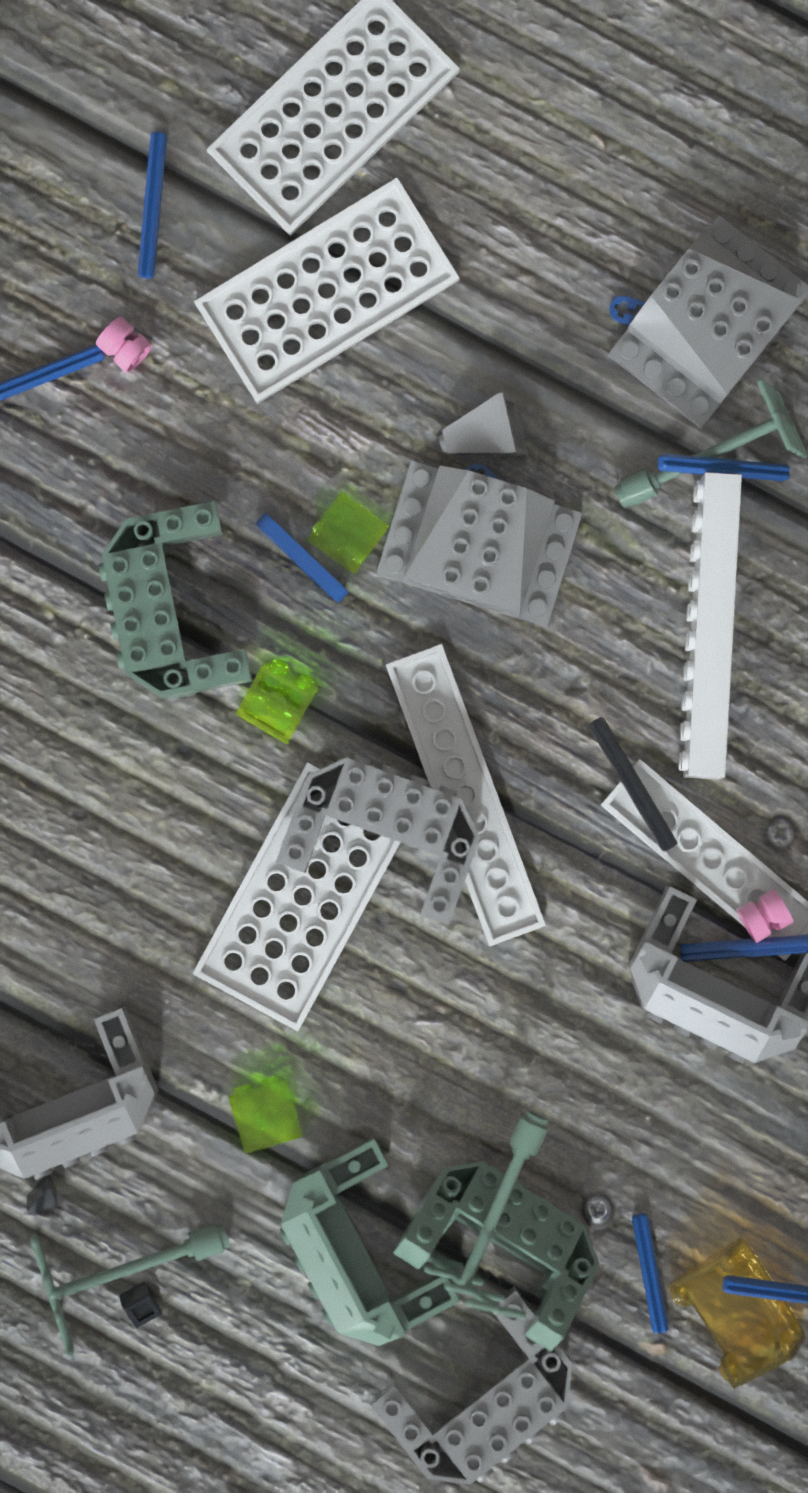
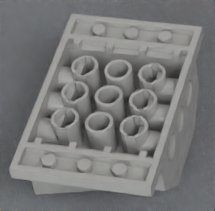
(709, 321)
(479, 541)

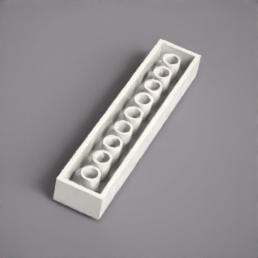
(711, 626)

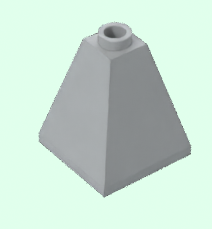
(487, 430)

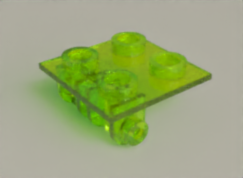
(347, 533)

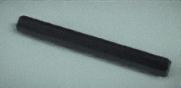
(633, 784)

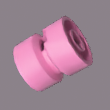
(127, 347)
(765, 915)

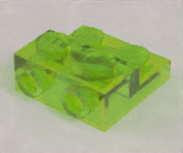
(277, 699)
(265, 1114)

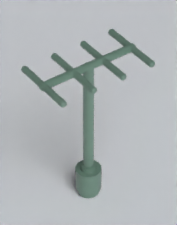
(644, 485)
(526, 1141)
(201, 1244)

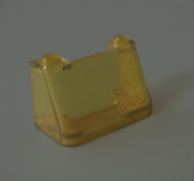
(749, 1330)

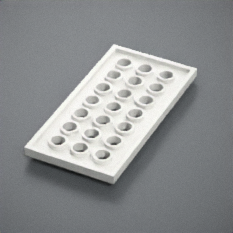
(355, 152)
(315, 245)
(335, 931)

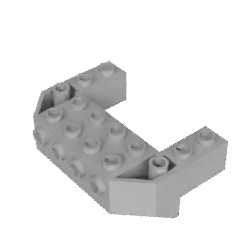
(391, 808)
(707, 1004)
(85, 1118)
(493, 1423)

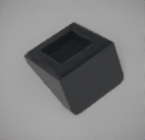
(42, 1196)
(140, 1304)

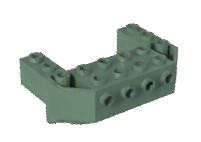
(146, 609)
(527, 1229)
(338, 1261)

